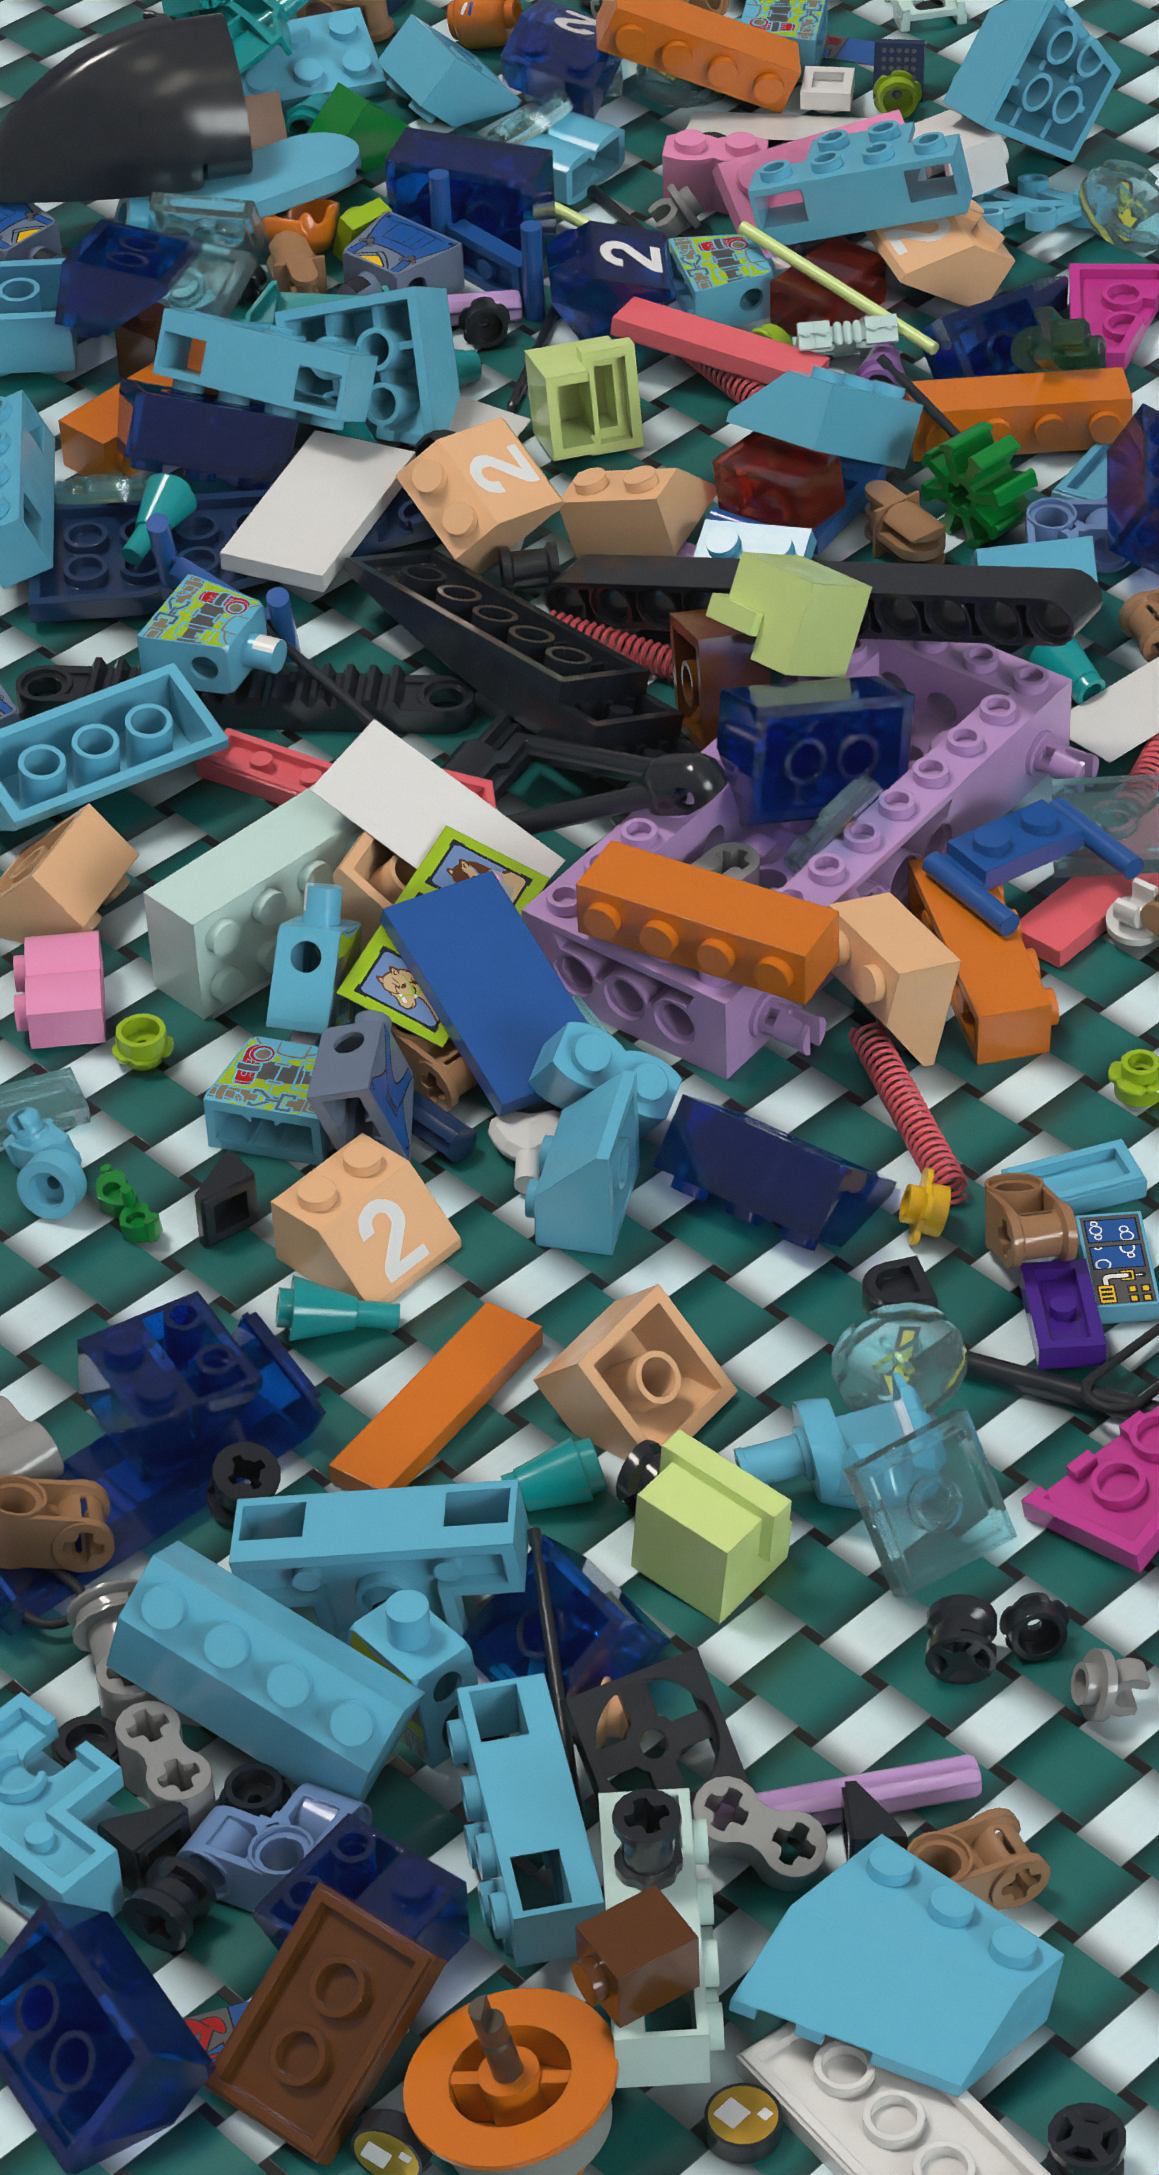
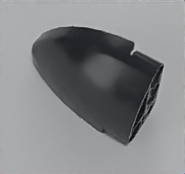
(130, 117)

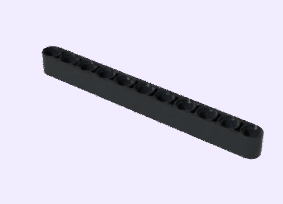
(905, 600)

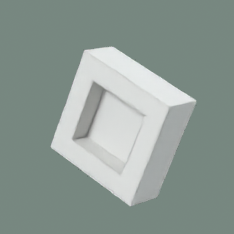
(827, 89)

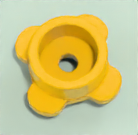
(925, 1207)

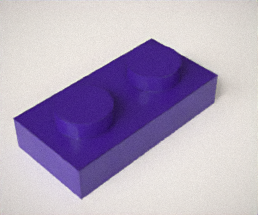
(1062, 1314)

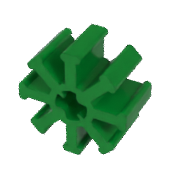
(978, 484)

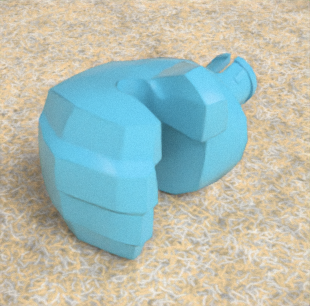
(828, 1444)

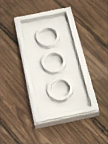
(317, 511)
(876, 2120)

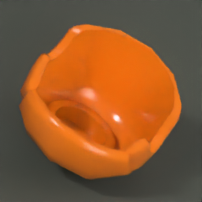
(313, 220)

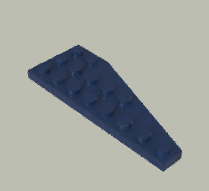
(96, 582)

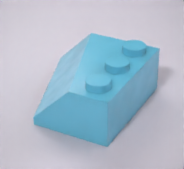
(1034, 76)
(416, 362)
(834, 415)
(904, 1970)

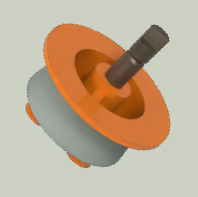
(514, 2085)

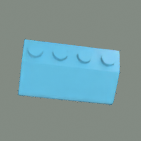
(102, 745)
(260, 1674)

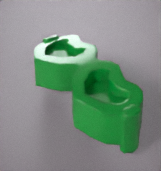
(122, 1202)

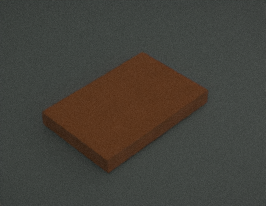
(324, 2023)

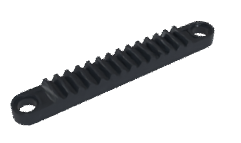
(284, 698)

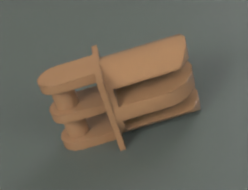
(296, 265)
(902, 526)

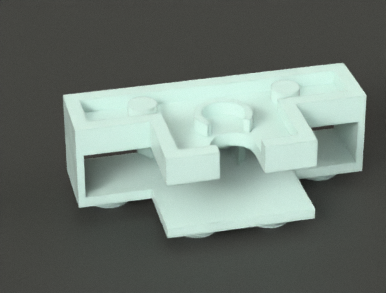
(671, 2055)

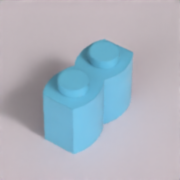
(582, 154)
(586, 1057)

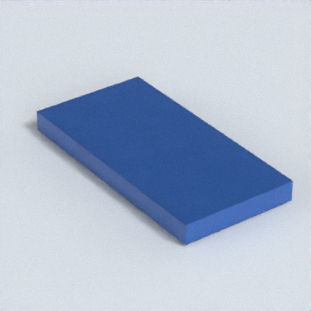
(483, 982)

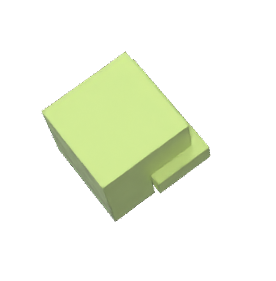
(585, 397)
(798, 611)
(708, 1528)

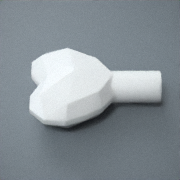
(520, 1140)

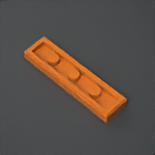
(437, 1401)

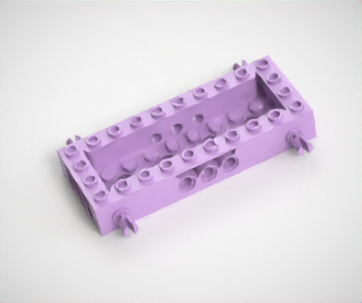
(977, 747)

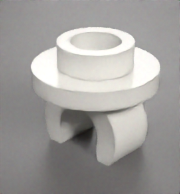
(1124, 918)

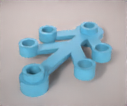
(1035, 203)

